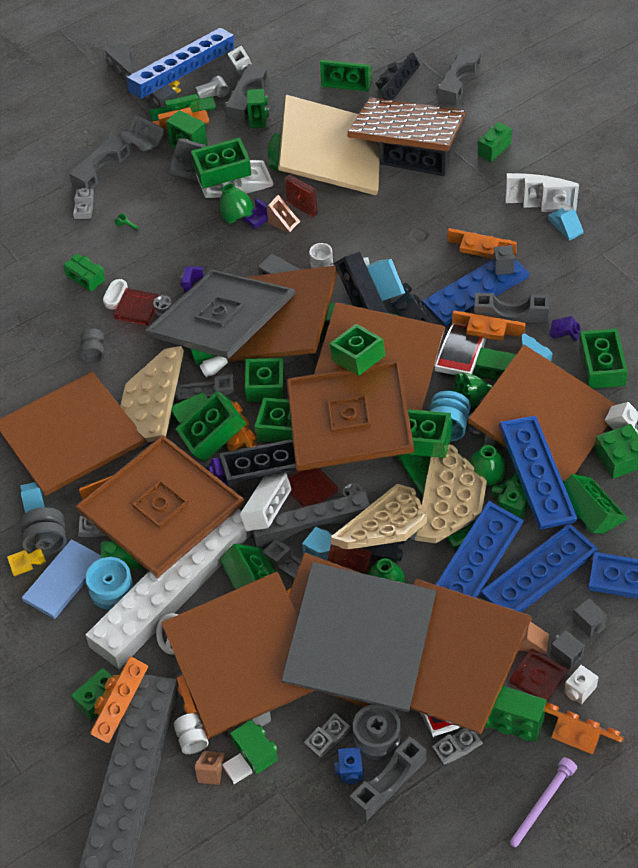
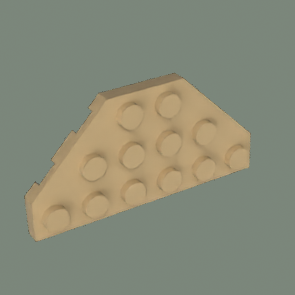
(151, 394)
(450, 497)
(385, 521)

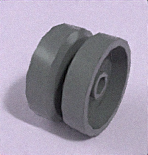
(43, 530)
(377, 732)

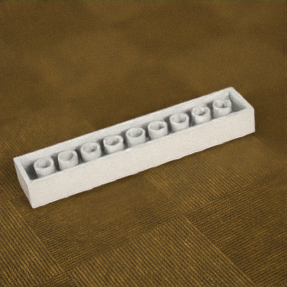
(140, 610)

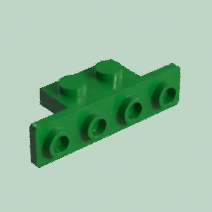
(190, 101)

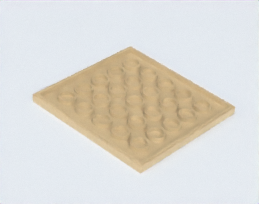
(318, 146)

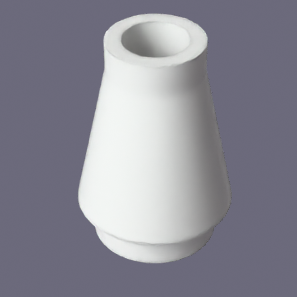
(213, 365)

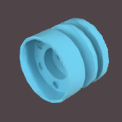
(455, 404)

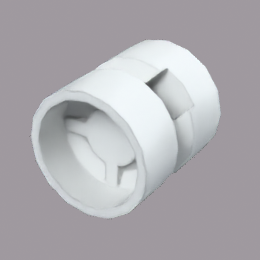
(321, 255)
(191, 733)

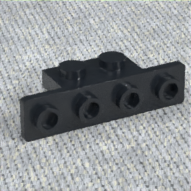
(397, 76)
(410, 307)

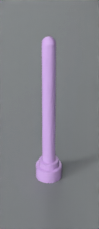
(565, 769)

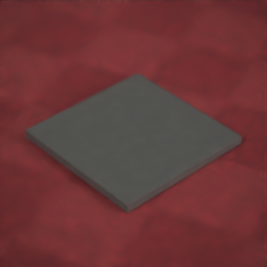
(220, 313)
(359, 637)

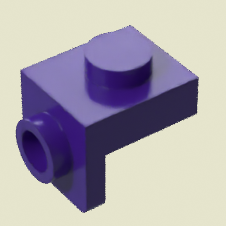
(258, 216)
(190, 275)
(564, 327)
(216, 469)

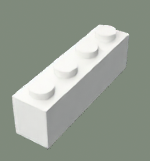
(265, 502)

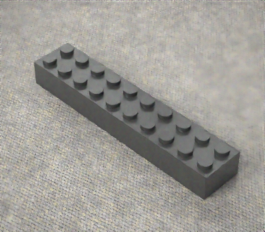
(131, 775)

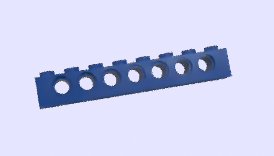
(180, 63)

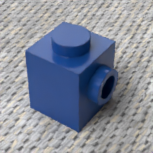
(349, 765)

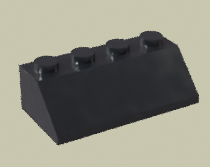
(414, 158)
(258, 461)

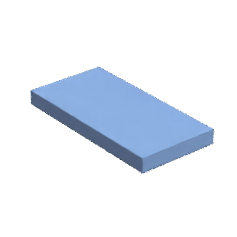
(61, 579)

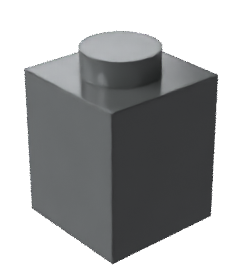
(503, 260)
(590, 618)
(567, 649)

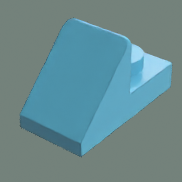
(566, 223)
(31, 496)

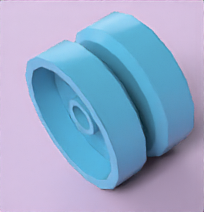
(108, 582)

